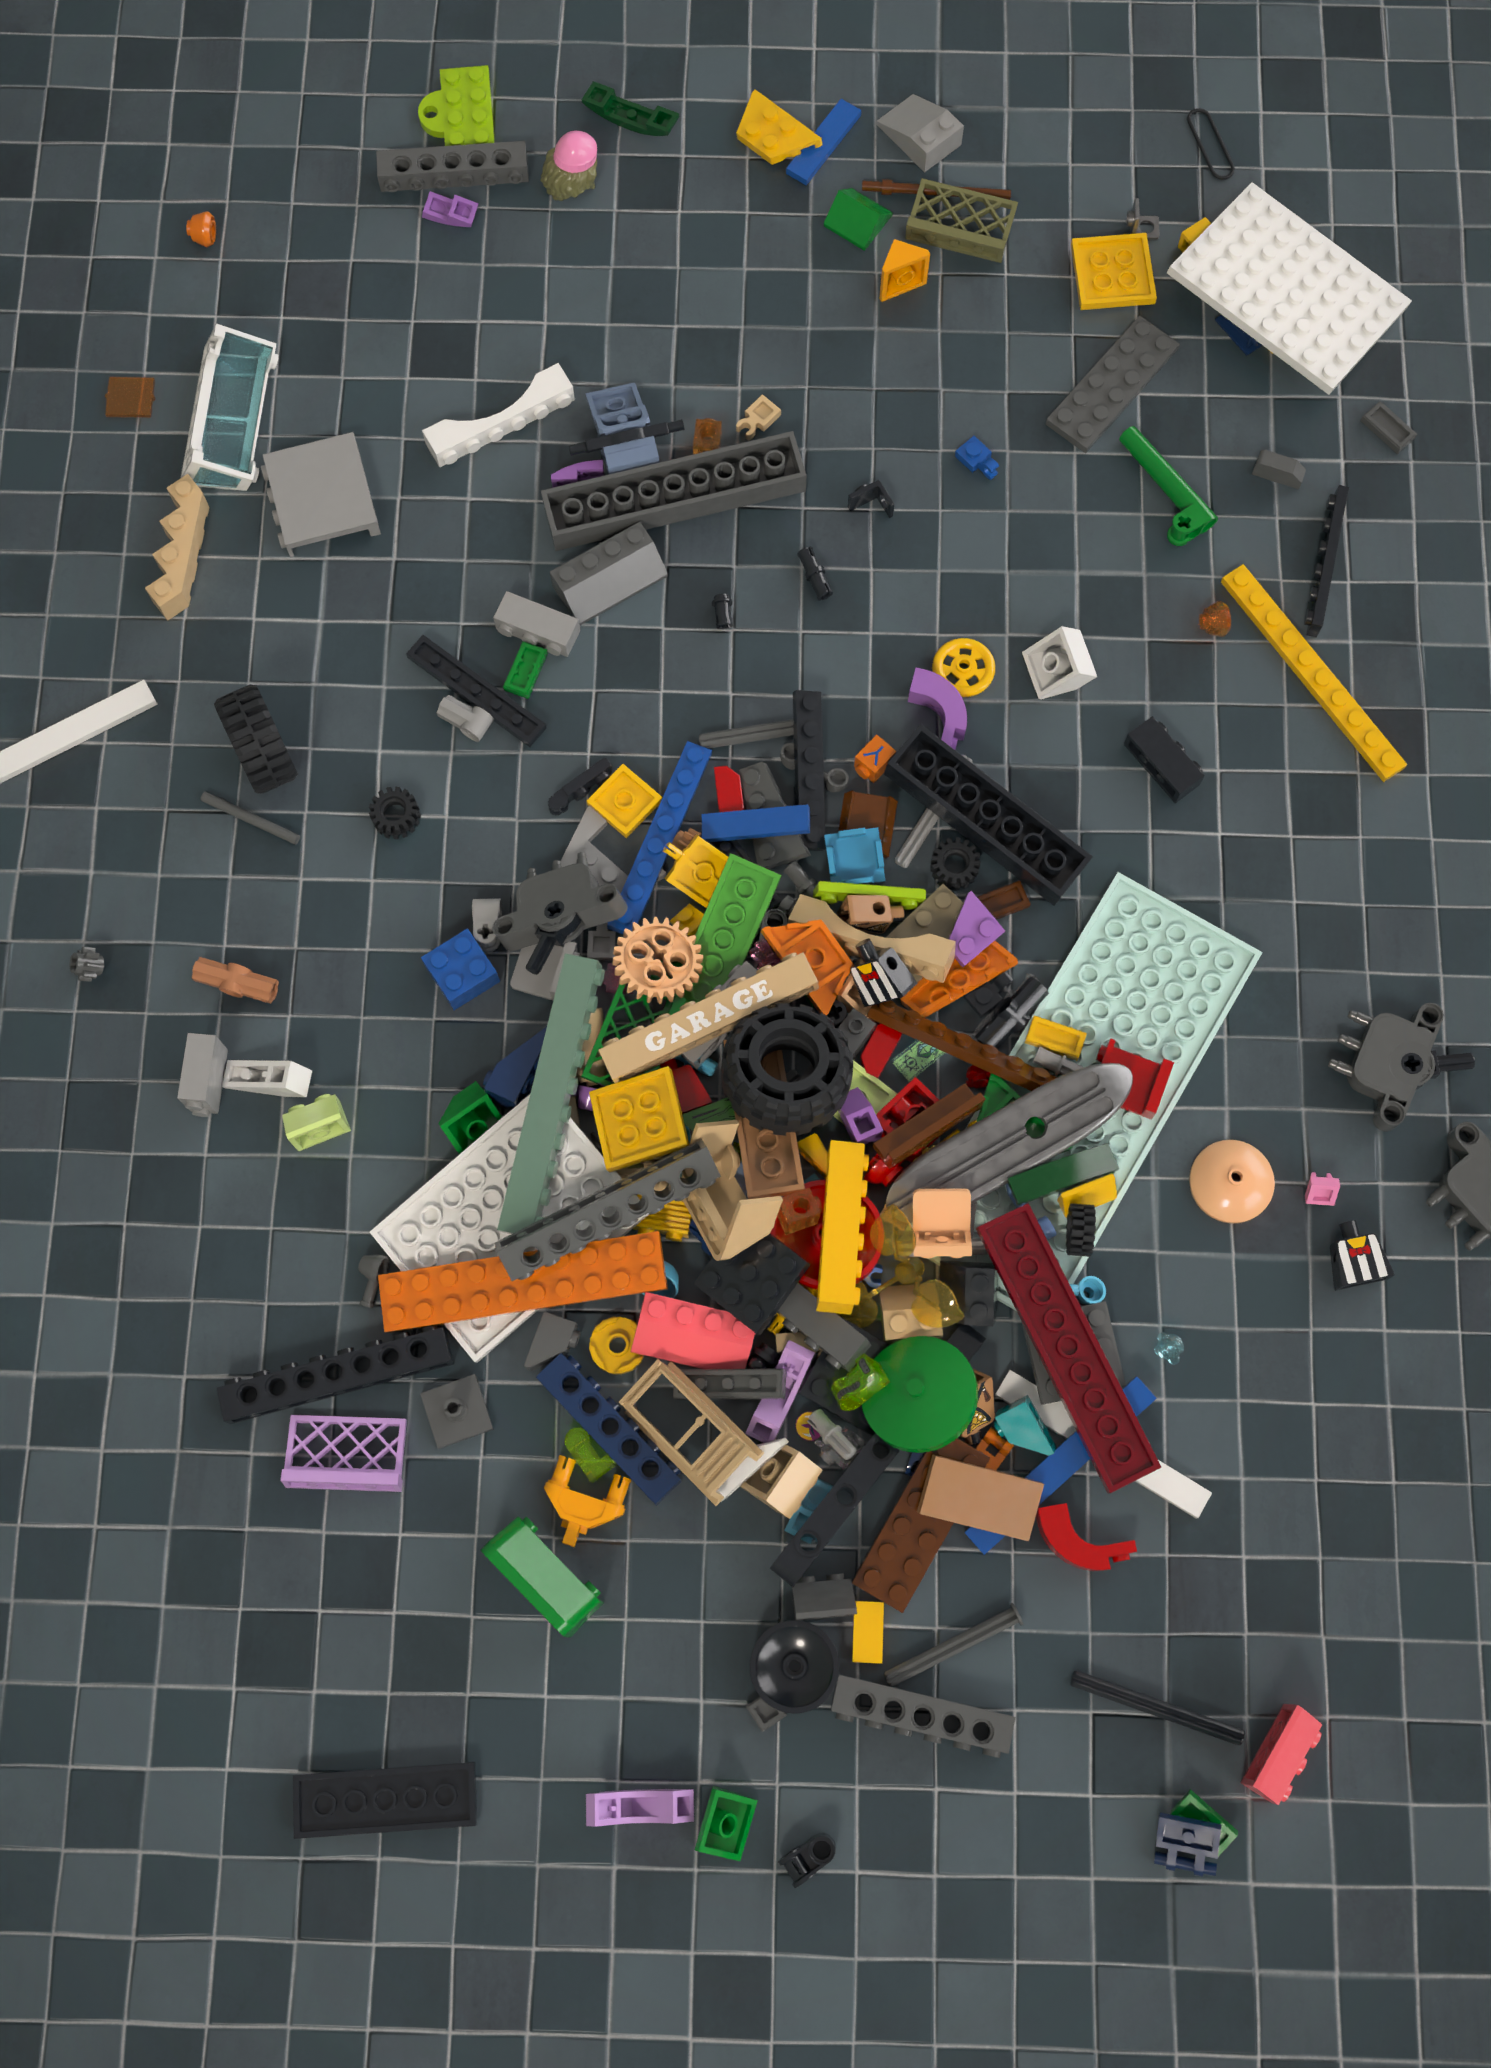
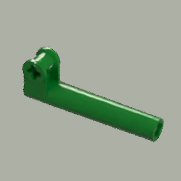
(1195, 514)

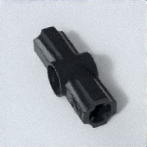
(1012, 1013)

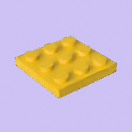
(1113, 271)
(639, 1119)

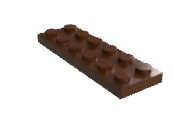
(907, 1538)

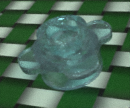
(1169, 1347)

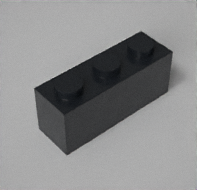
(1164, 759)

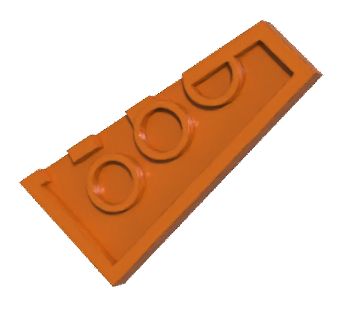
(931, 996)

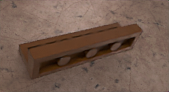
(928, 1125)

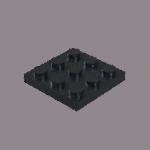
(754, 1281)
(822, 1375)

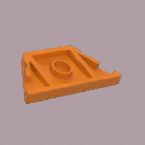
(823, 953)

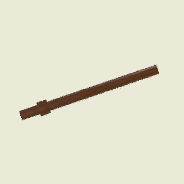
(888, 187)

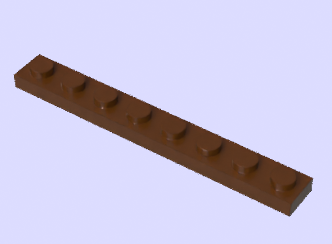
(959, 1045)

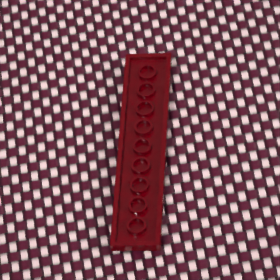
(1068, 1348)

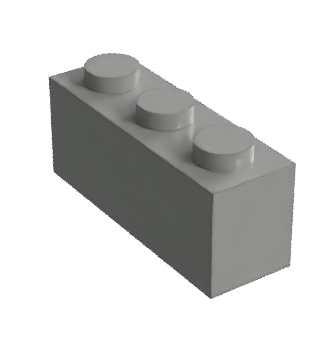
(536, 624)

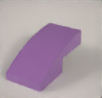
(450, 212)
(578, 472)

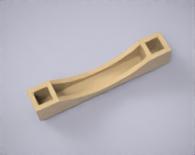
(922, 955)

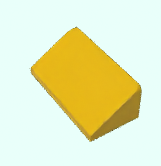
(1091, 1193)

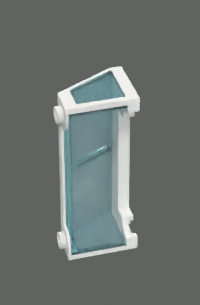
(228, 410)

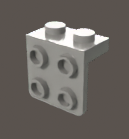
(546, 982)

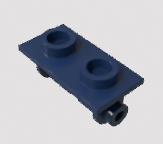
(1240, 338)

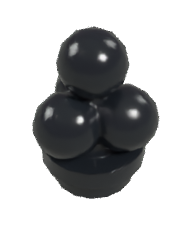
(765, 1358)

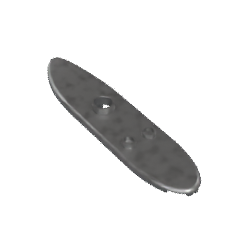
(998, 1144)

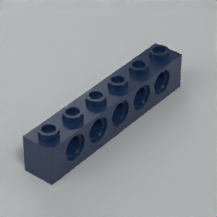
(553, 1379)

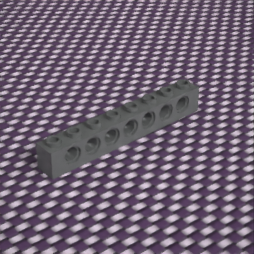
(591, 1207)

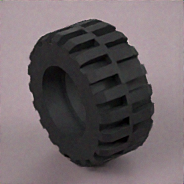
(255, 739)

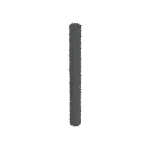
(250, 818)

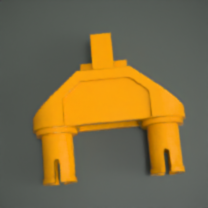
(579, 1510)

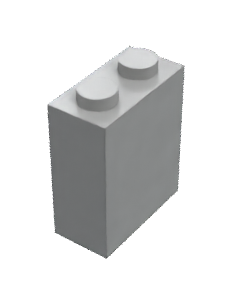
(202, 1074)

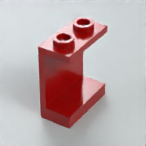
(1148, 1078)

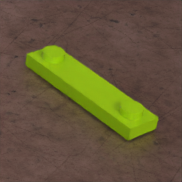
(835, 891)

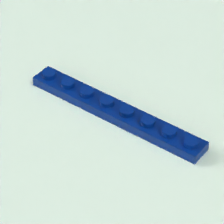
(661, 831)

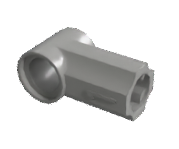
(471, 721)

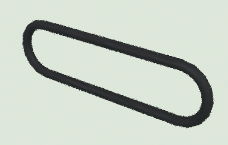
(1202, 148)

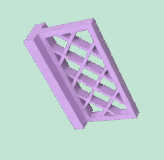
(344, 1478)

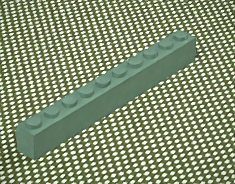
(551, 1093)

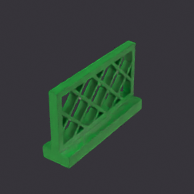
(669, 1007)

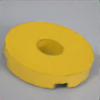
(600, 1345)

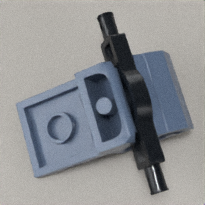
(623, 429)

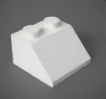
(1059, 663)

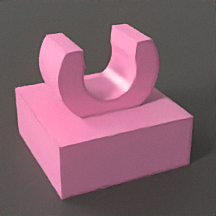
(1322, 1190)

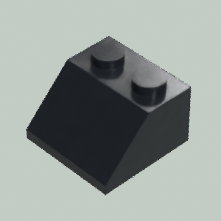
(974, 1290)

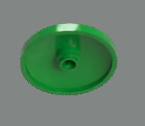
(927, 1397)

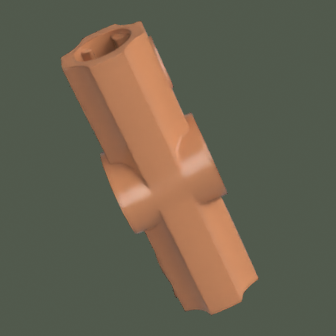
(235, 980)

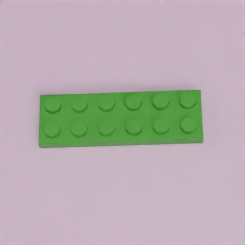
(731, 922)

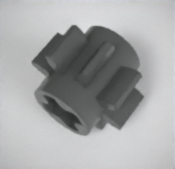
(86, 964)

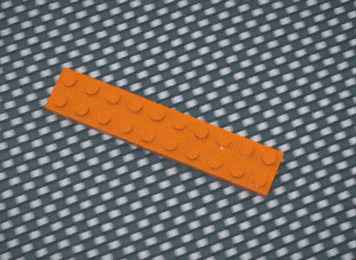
(485, 1290)

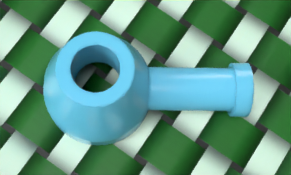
(1093, 1286)

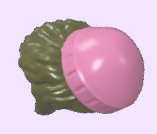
(570, 166)

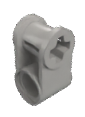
(484, 915)

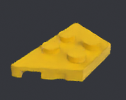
(773, 131)

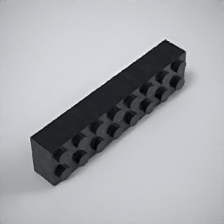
(987, 814)

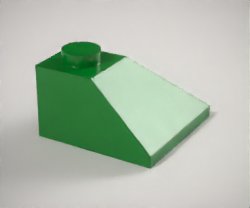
(468, 1117)

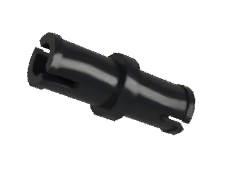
(815, 573)

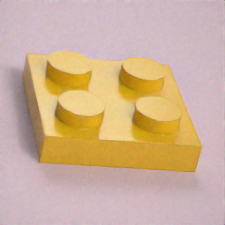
(624, 800)

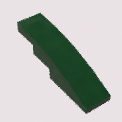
(1062, 1174)

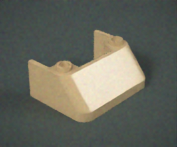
(722, 1211)

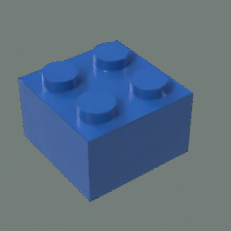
(460, 969)

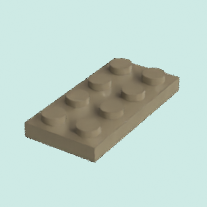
(933, 916)

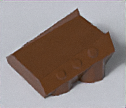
(868, 812)

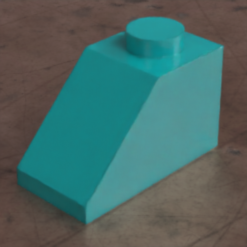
(1024, 1427)

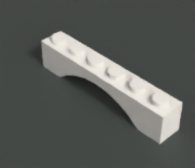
(454, 439)

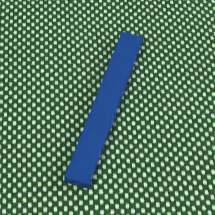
(1063, 1462)

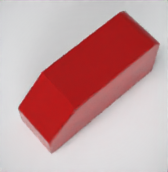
(728, 789)
(879, 1049)

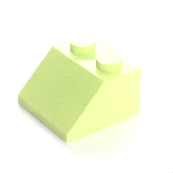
(315, 1122)

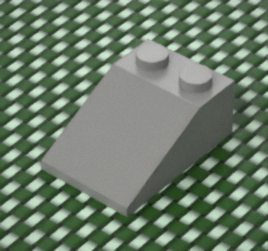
(922, 130)

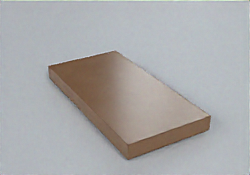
(980, 1497)

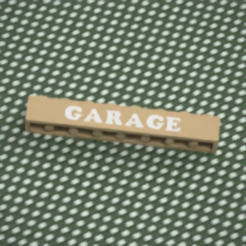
(707, 1019)

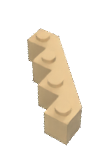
(179, 556)

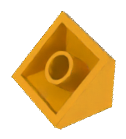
(903, 269)

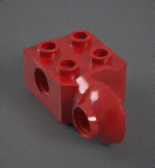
(904, 1106)

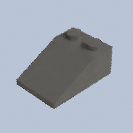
(823, 1598)

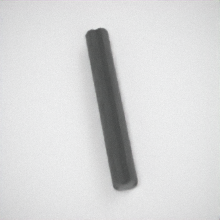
(746, 734)

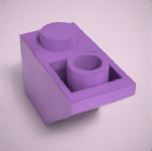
(860, 1118)

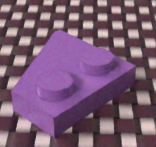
(973, 929)

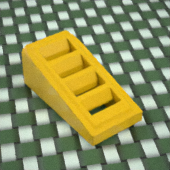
(814, 1152)

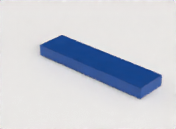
(832, 132)
(756, 823)

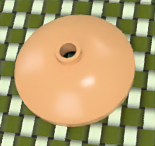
(1217, 1191)

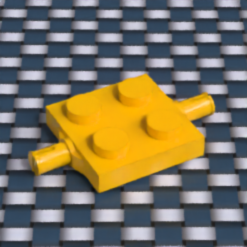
(696, 869)

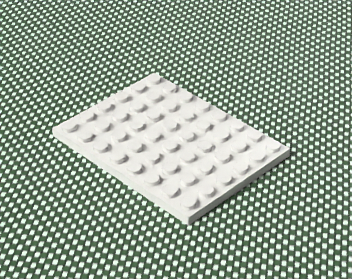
(1289, 287)
(461, 1207)

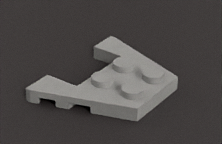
(601, 867)

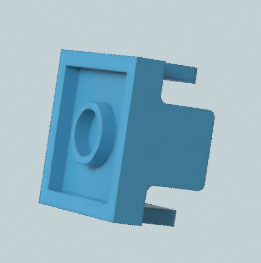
(855, 856)

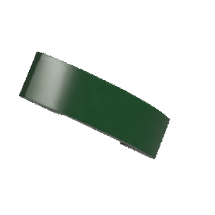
(627, 114)

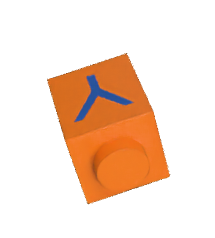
(873, 759)

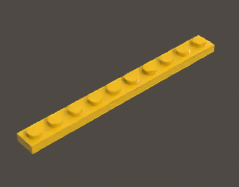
(1313, 673)

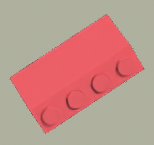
(691, 1334)

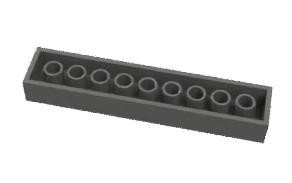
(674, 490)

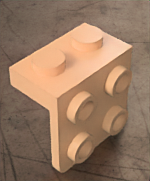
(942, 1222)

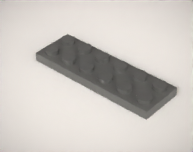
(1112, 384)

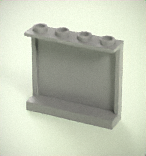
(319, 491)

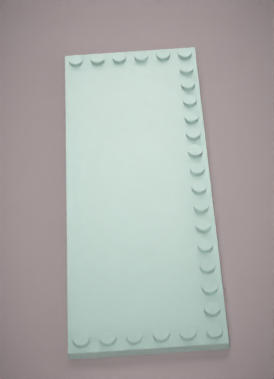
(1158, 989)

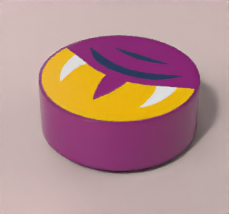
(805, 1430)

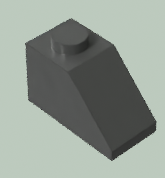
(552, 1337)

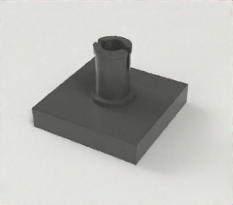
(456, 1411)

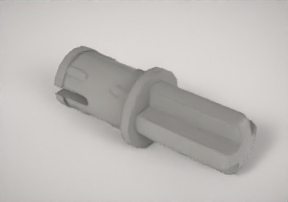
(1054, 1062)
(831, 1434)

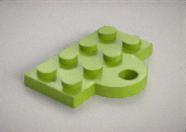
(461, 107)

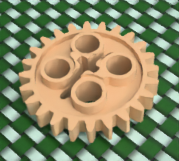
(636, 971)

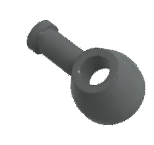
(371, 1267)

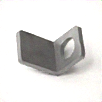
(1134, 220)

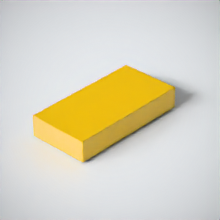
(1055, 1037)
(868, 1632)

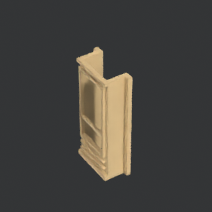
(720, 1457)

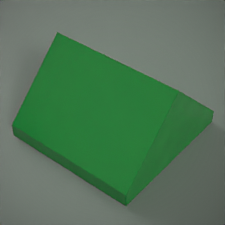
(856, 217)
(726, 1824)

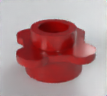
(977, 1077)

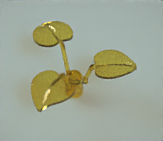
(935, 1301)

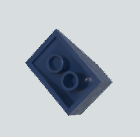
(514, 1075)

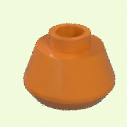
(202, 229)

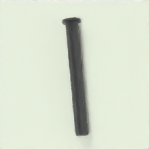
(953, 1646)

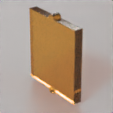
(130, 397)

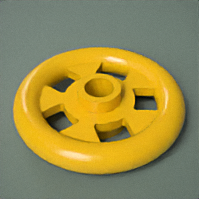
(978, 651)

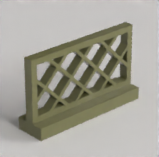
(956, 236)

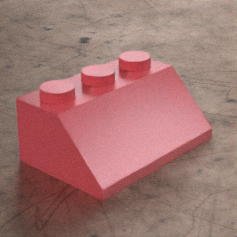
(1282, 1754)

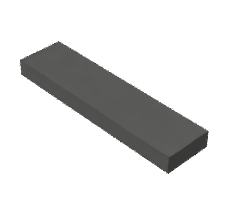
(737, 1383)

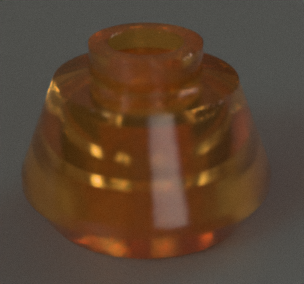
(1216, 619)

